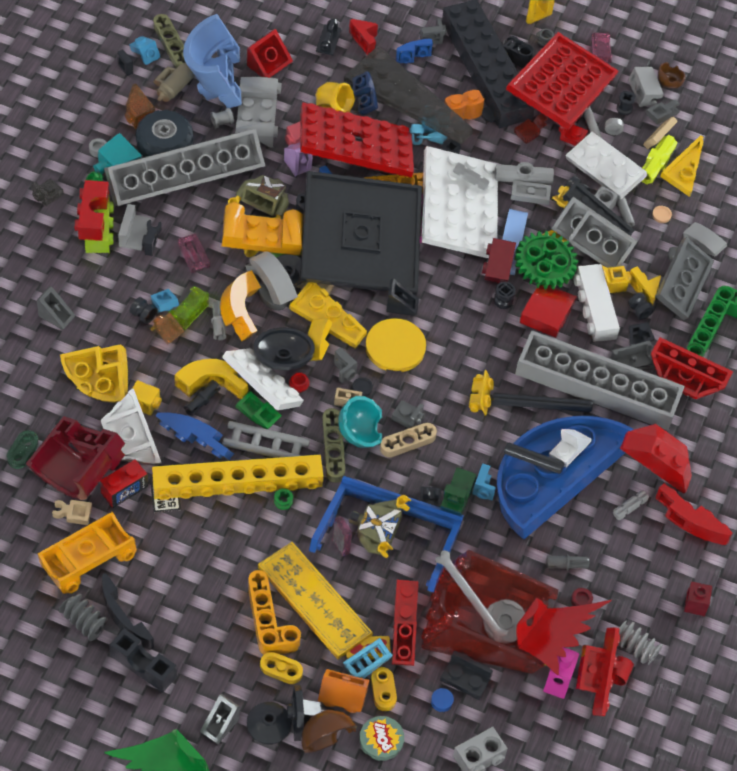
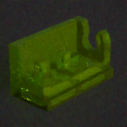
(191, 307)

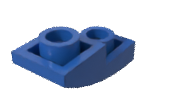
(413, 49)

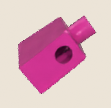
(566, 669)

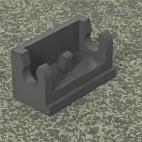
(635, 356)

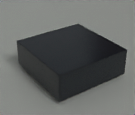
(125, 62)

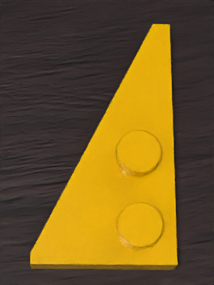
(683, 169)

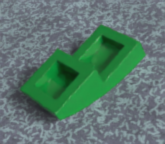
(257, 411)

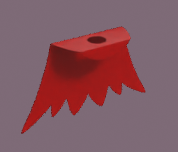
(553, 630)

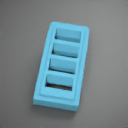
(355, 659)

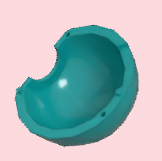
(359, 422)

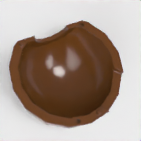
(322, 729)

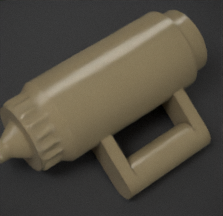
(172, 81)

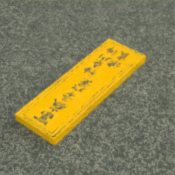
(315, 600)

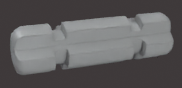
(471, 176)
(630, 505)

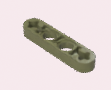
(168, 43)
(330, 445)

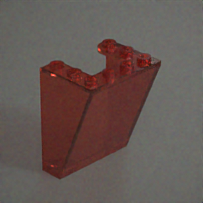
(458, 626)

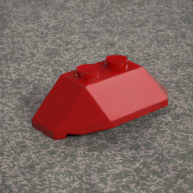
(688, 369)
(660, 454)

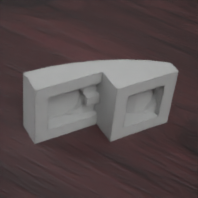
(708, 240)

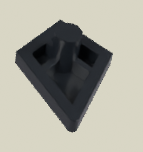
(640, 333)

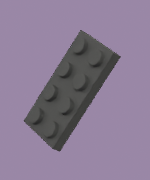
(684, 278)

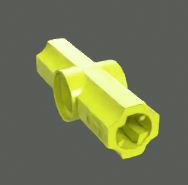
(659, 158)

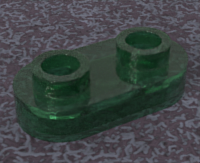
(22, 451)

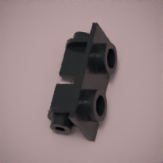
(329, 38)

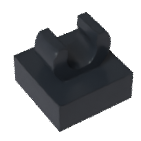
(431, 495)

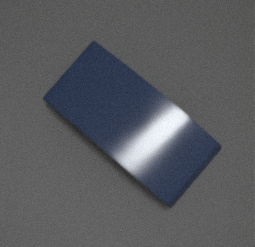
(365, 92)

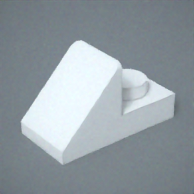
(570, 446)

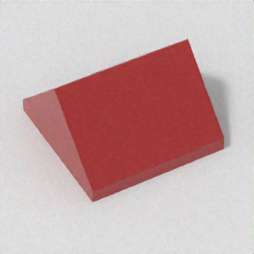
(268, 55)

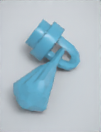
(433, 137)

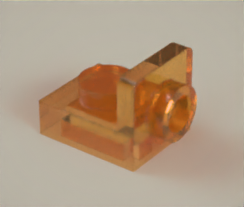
(167, 327)

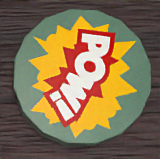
(381, 738)

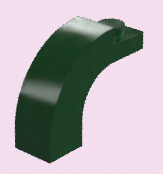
(458, 492)

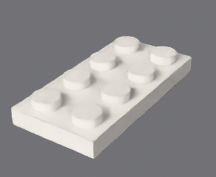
(606, 165)
(263, 379)

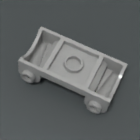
(259, 107)

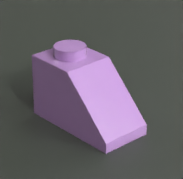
(296, 160)

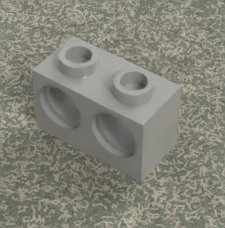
(476, 748)

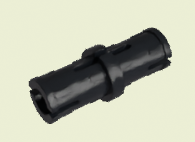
(202, 397)

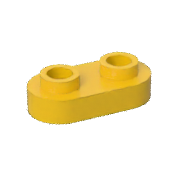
(282, 667)
(383, 687)

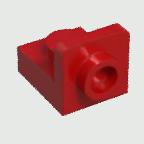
(573, 135)

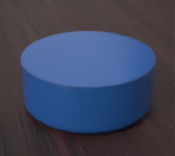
(442, 700)

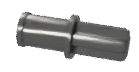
(566, 562)

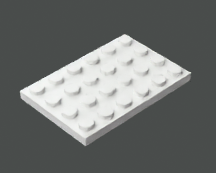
(455, 210)

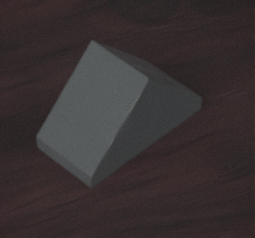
(54, 309)
(221, 719)

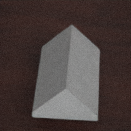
(593, 234)

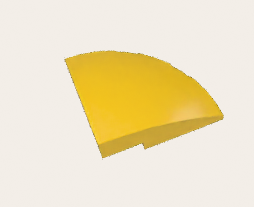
(98, 372)

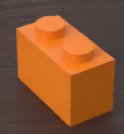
(343, 691)

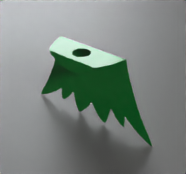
(164, 753)

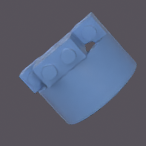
(217, 73)

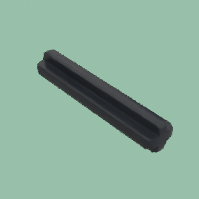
(534, 458)

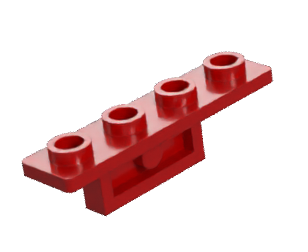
(597, 670)

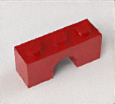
(93, 197)

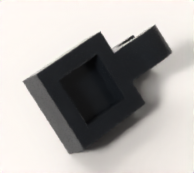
(150, 240)

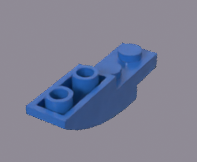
(194, 430)

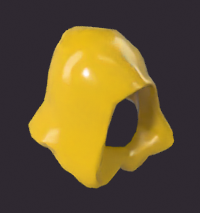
(335, 96)

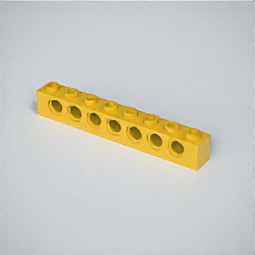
(245, 469)

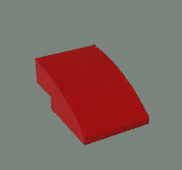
(548, 310)

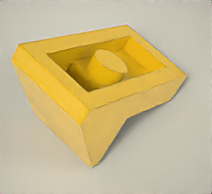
(642, 284)

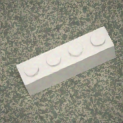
(596, 303)

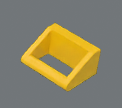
(538, 10)

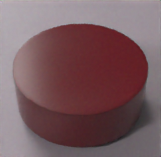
(581, 597)

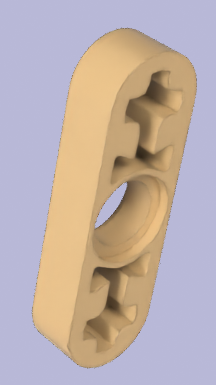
(414, 432)

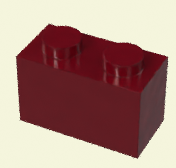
(500, 260)

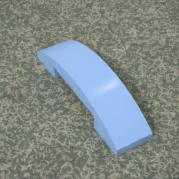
(514, 231)

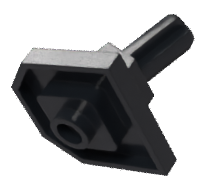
(301, 711)

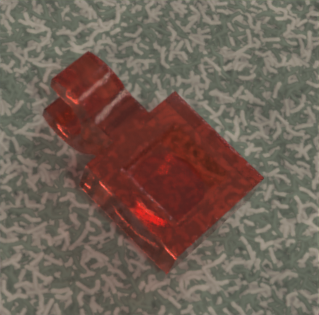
(530, 130)

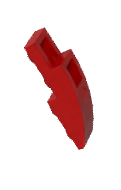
(696, 522)
(405, 622)

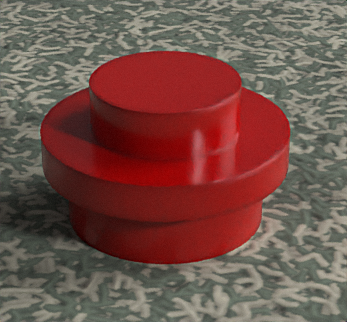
(299, 382)

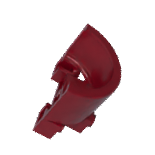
(73, 471)

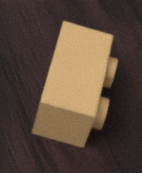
(344, 395)

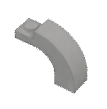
(273, 276)

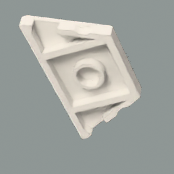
(131, 426)

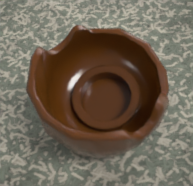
(670, 76)

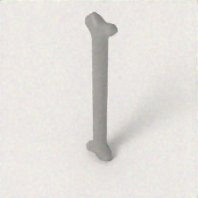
(498, 632)

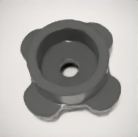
(544, 36)

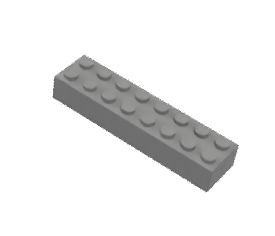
(184, 167)
(599, 380)

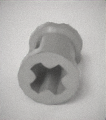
(222, 118)

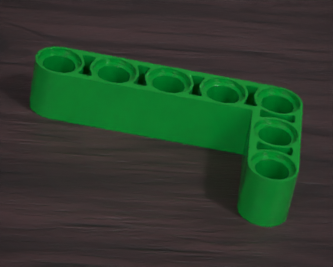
(723, 303)

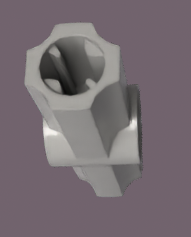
(524, 172)

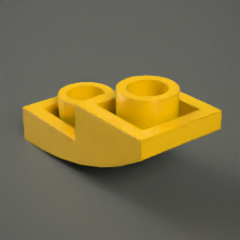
(318, 332)

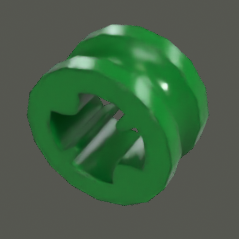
(280, 504)

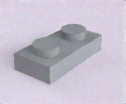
(530, 192)

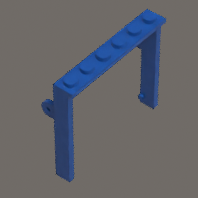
(375, 495)

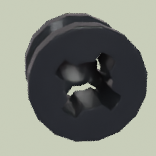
(450, 144)

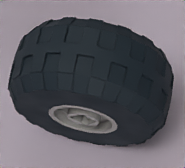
(163, 132)

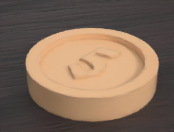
(662, 214)

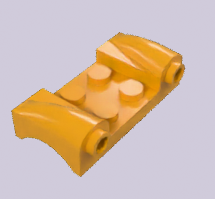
(262, 233)
(86, 550)

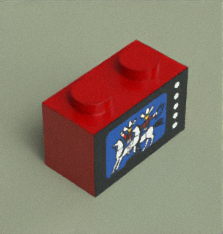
(124, 483)

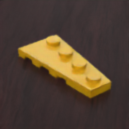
(317, 304)

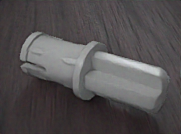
(218, 323)

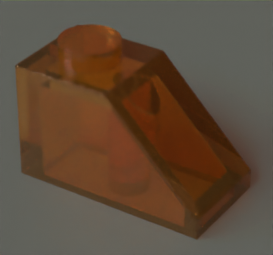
(137, 106)

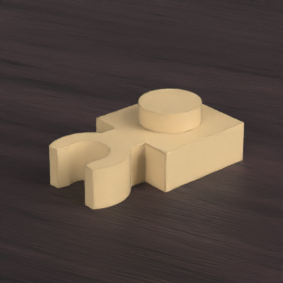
(77, 512)

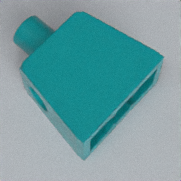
(115, 152)

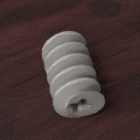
(638, 643)

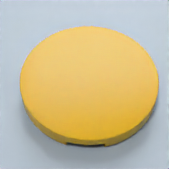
(395, 345)

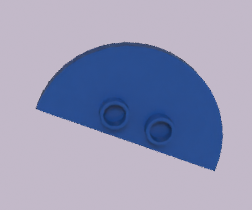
(533, 494)

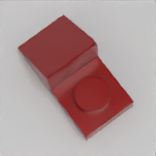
(364, 34)

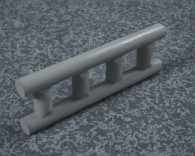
(261, 432)

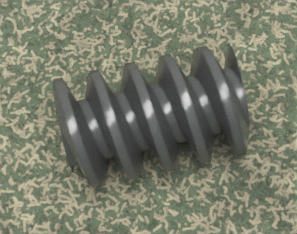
(83, 616)

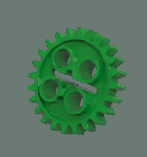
(546, 260)

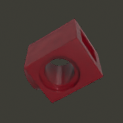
(697, 598)

